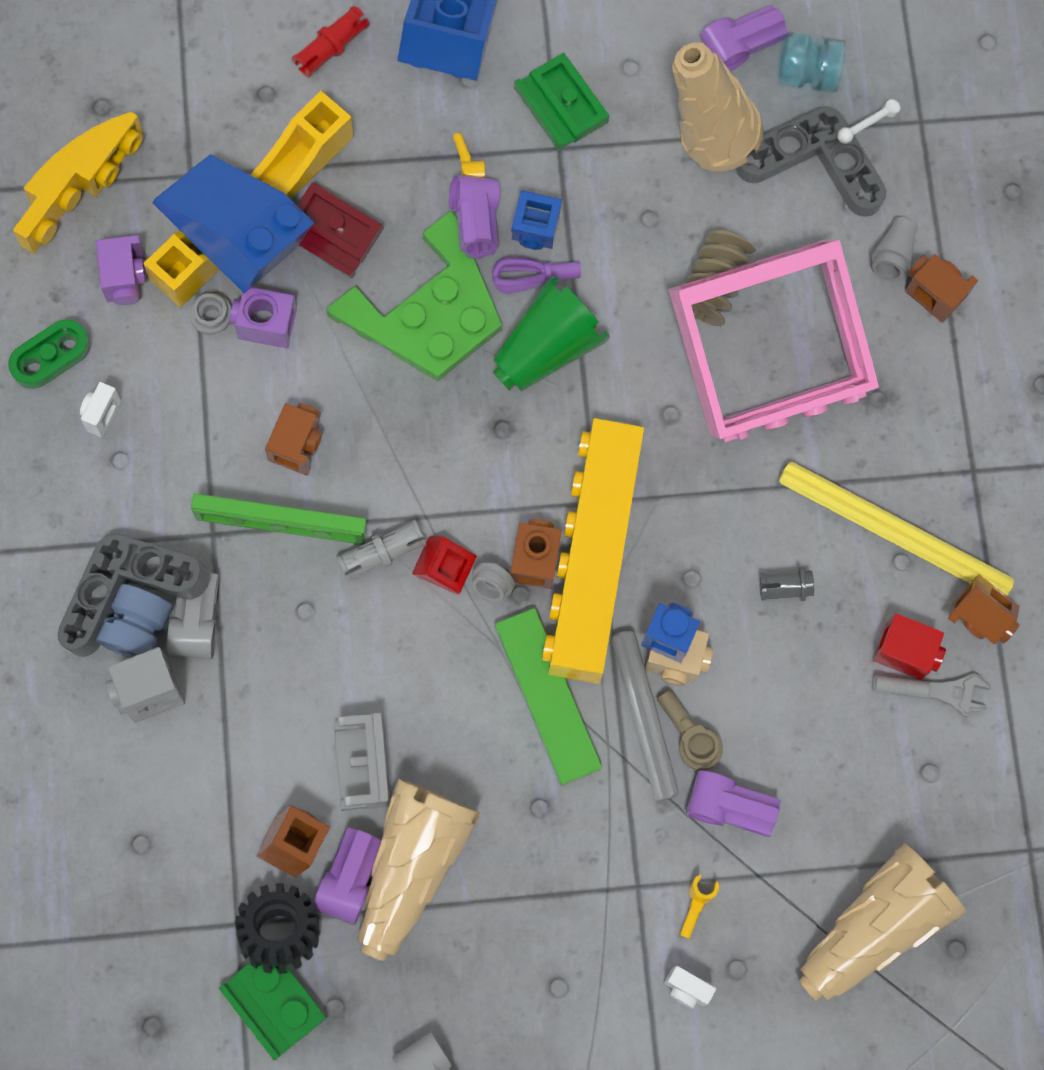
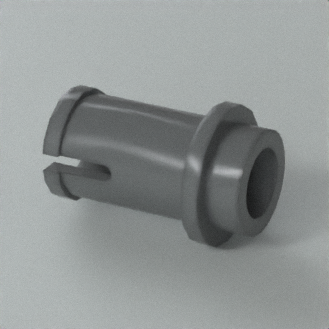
(789, 584)

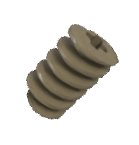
(720, 253)

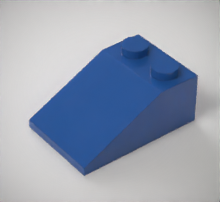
(447, 35)
(234, 219)

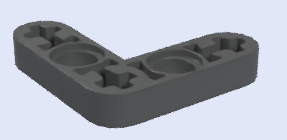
(826, 149)
(124, 570)

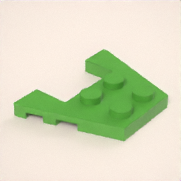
(440, 320)

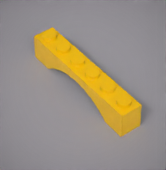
(299, 154)

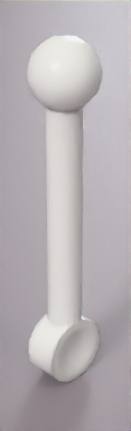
(889, 109)

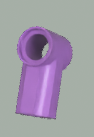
(740, 38)
(476, 204)
(721, 802)
(345, 886)

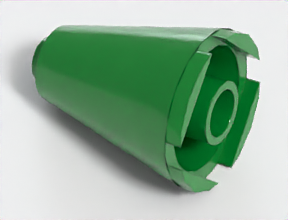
(547, 338)

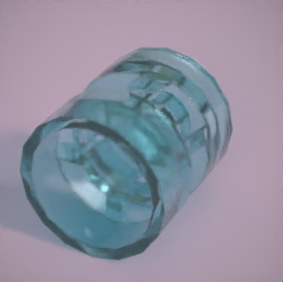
(812, 62)

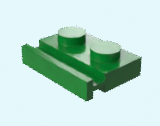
(561, 102)
(273, 1007)

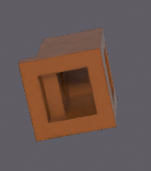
(938, 286)
(295, 437)
(986, 611)

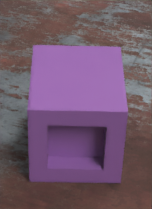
(273, 332)

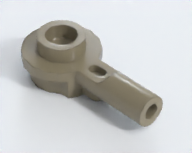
(699, 745)

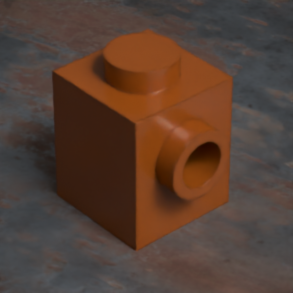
(536, 553)
(293, 841)

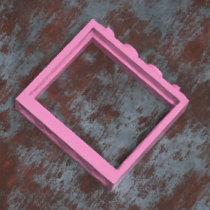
(809, 402)

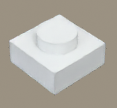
(99, 409)
(688, 988)

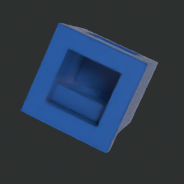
(533, 227)
(671, 631)

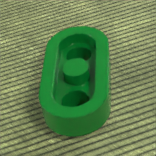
(47, 352)

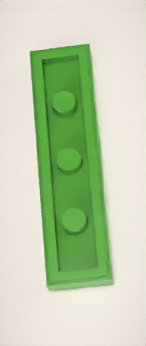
(279, 519)
(547, 699)

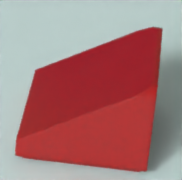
(444, 564)

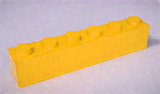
(595, 551)

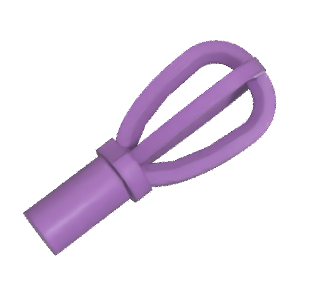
(562, 271)

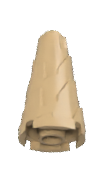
(716, 115)
(416, 850)
(895, 912)

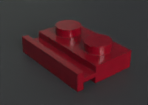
(339, 231)

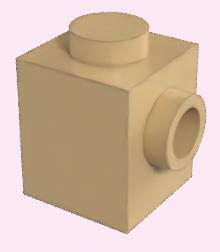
(696, 661)

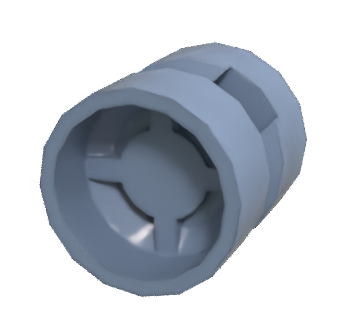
(134, 622)

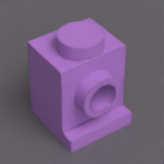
(121, 269)

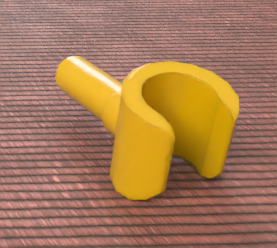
(468, 167)
(696, 906)

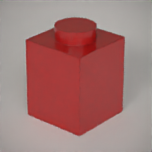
(910, 647)

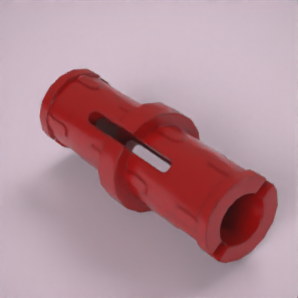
(330, 41)

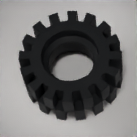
(272, 905)

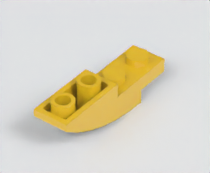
(84, 164)

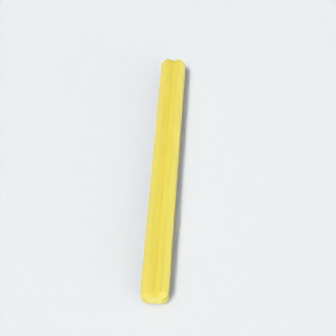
(891, 527)

